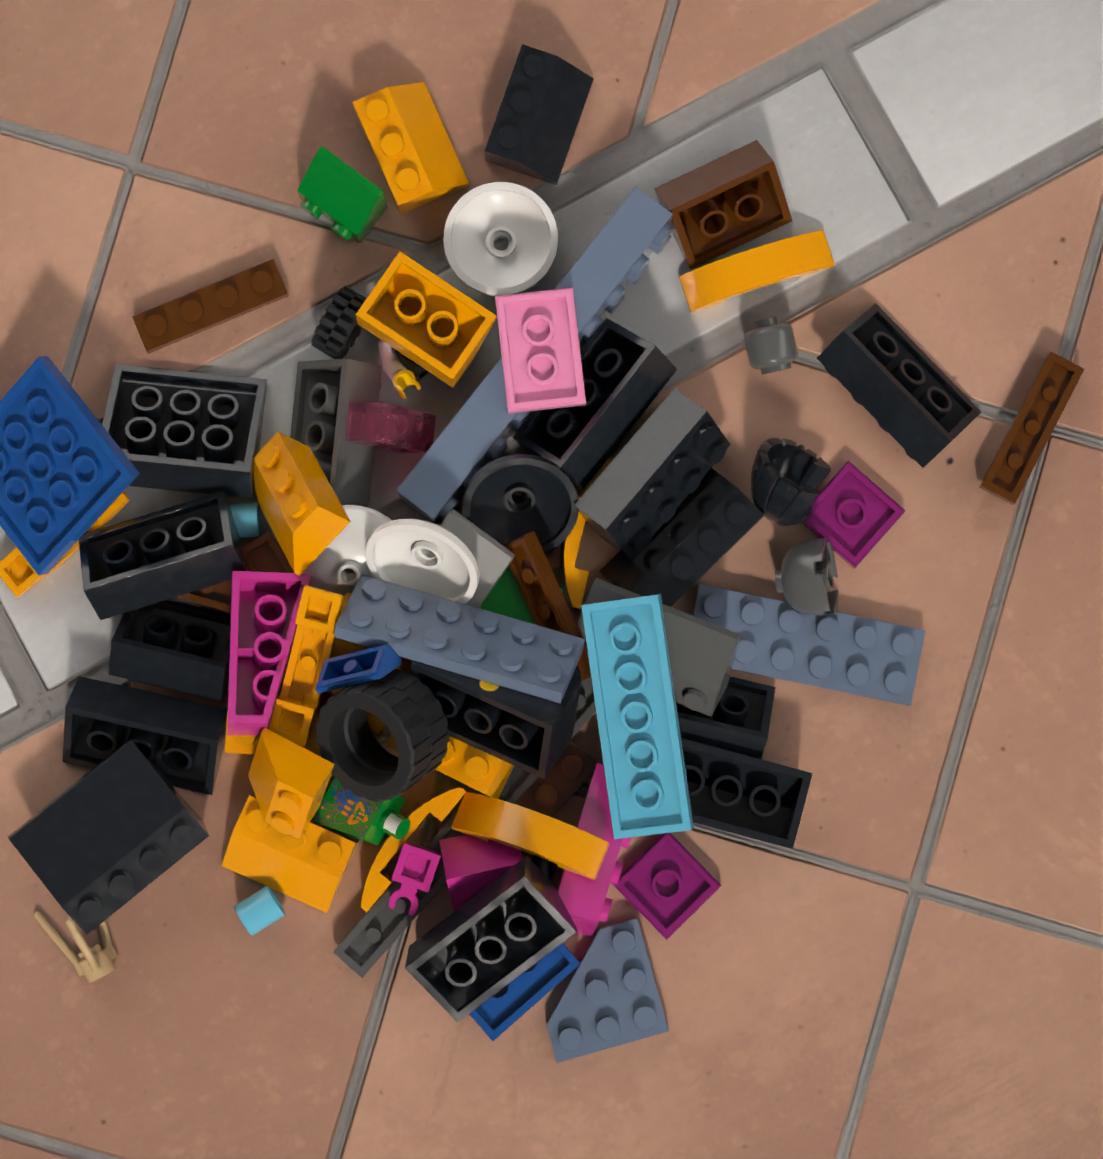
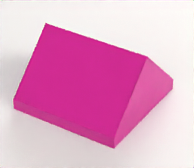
(474, 864)

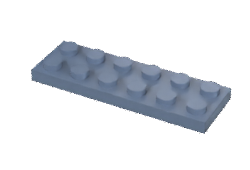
(460, 638)
(816, 650)

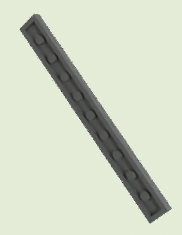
(384, 925)

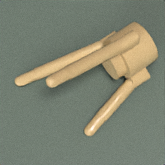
(92, 960)

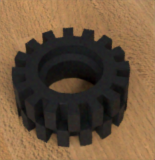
(339, 324)

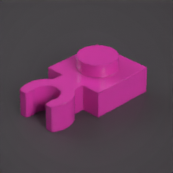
(415, 871)

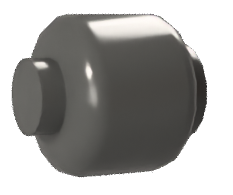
(770, 345)

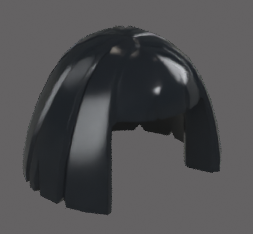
(786, 481)

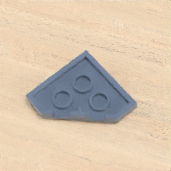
(608, 997)

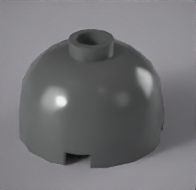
(808, 577)

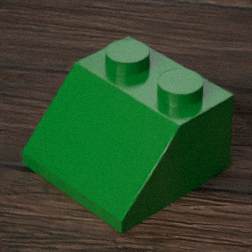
(341, 196)

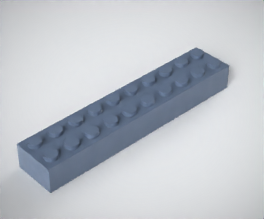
(483, 422)

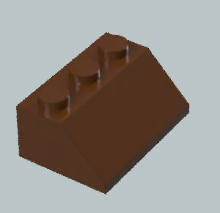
(725, 203)

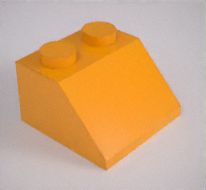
(288, 782)

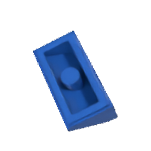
(357, 668)

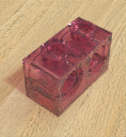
(390, 427)

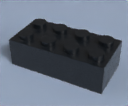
(619, 384)
(653, 474)

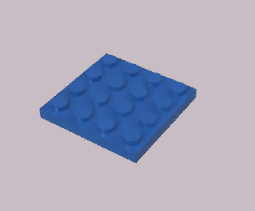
(54, 466)

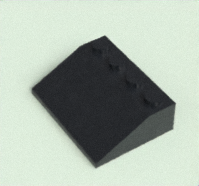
(187, 428)
(109, 836)

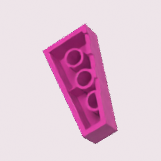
(260, 645)
(586, 897)

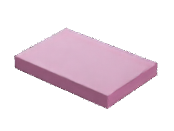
(540, 350)

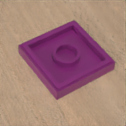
(852, 514)
(667, 884)

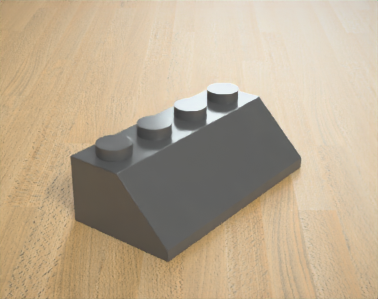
(321, 421)
(698, 651)

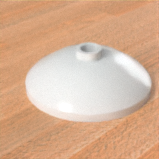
(497, 213)
(346, 552)
(423, 559)

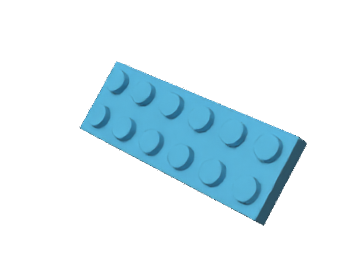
(637, 717)

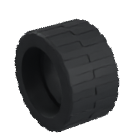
(359, 759)

